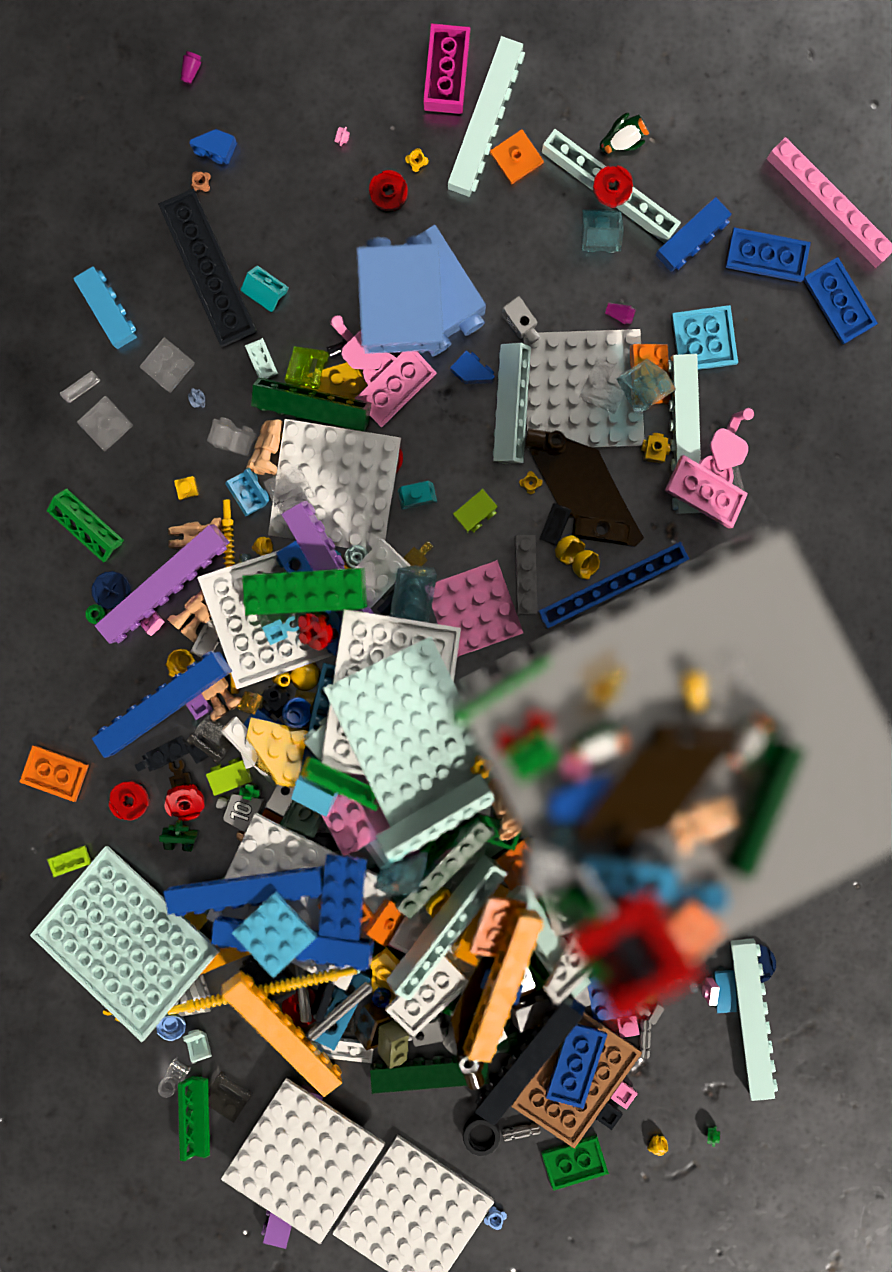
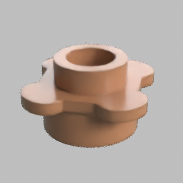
(196, 177)

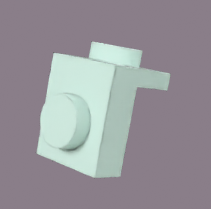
(197, 1045)

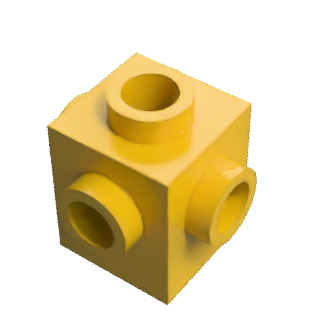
(652, 454)

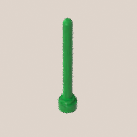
(464, 714)

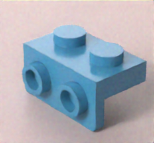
(248, 492)

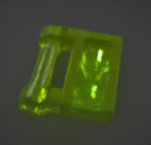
(300, 366)

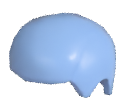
(171, 1027)

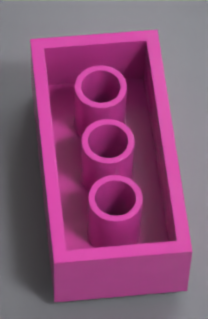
(446, 68)

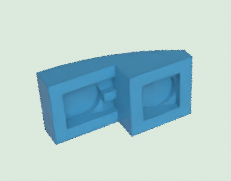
(706, 897)
(727, 991)

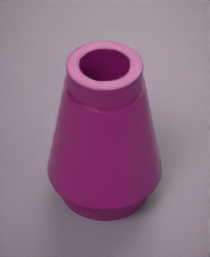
(190, 66)
(621, 312)

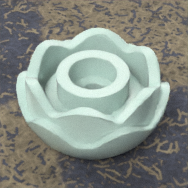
(352, 552)

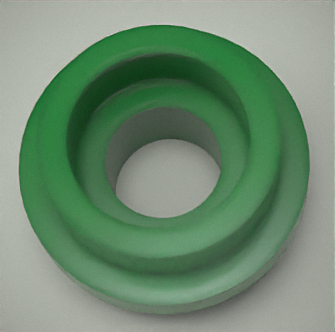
(101, 613)
(713, 1136)

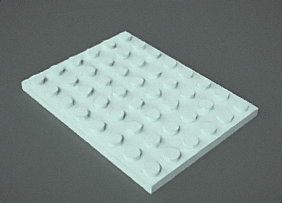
(405, 729)
(124, 944)

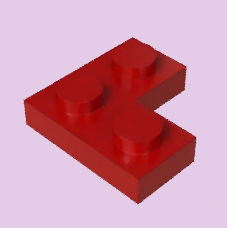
(535, 723)

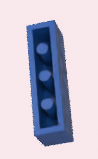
(693, 234)

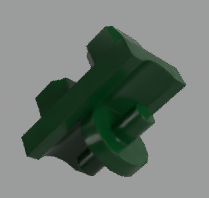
(178, 834)

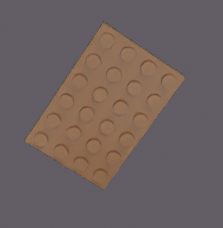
(571, 1122)

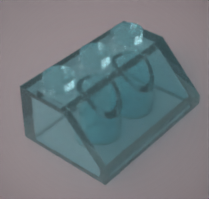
(413, 593)

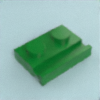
(531, 757)

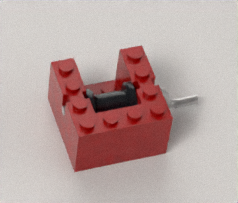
(637, 949)

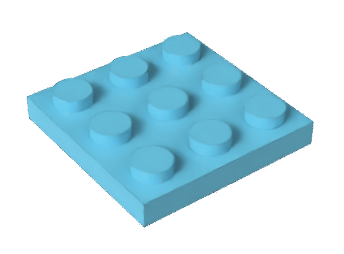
(707, 334)
(274, 934)

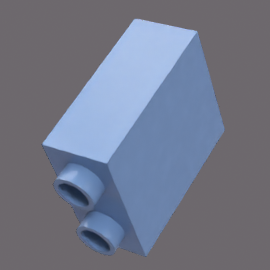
(400, 296)
(460, 299)

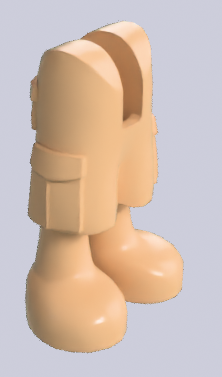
(266, 444)
(190, 531)
(197, 606)
(218, 708)
(707, 821)
(510, 824)

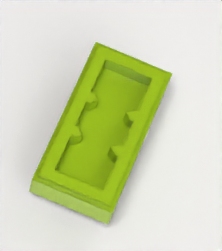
(69, 861)

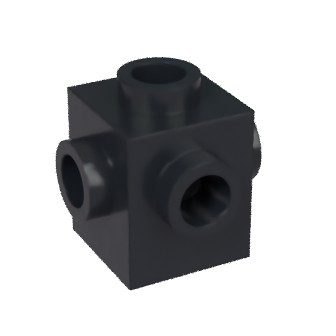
(274, 699)

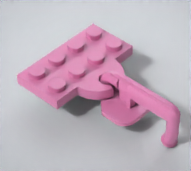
(394, 380)
(709, 483)

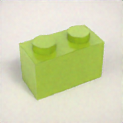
(475, 511)
(228, 777)

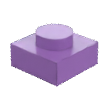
(199, 706)

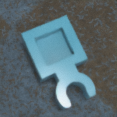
(277, 631)

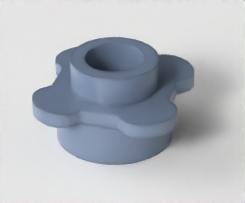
(196, 398)

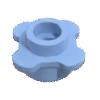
(496, 1224)

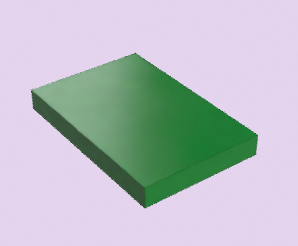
(574, 1165)

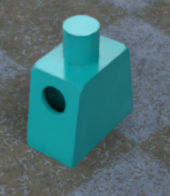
(416, 494)

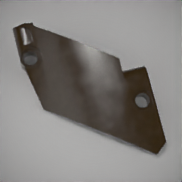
(584, 485)
(658, 783)
(464, 1015)

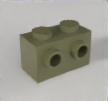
(393, 1043)

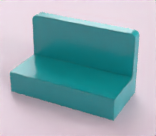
(263, 288)

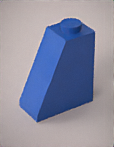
(578, 799)

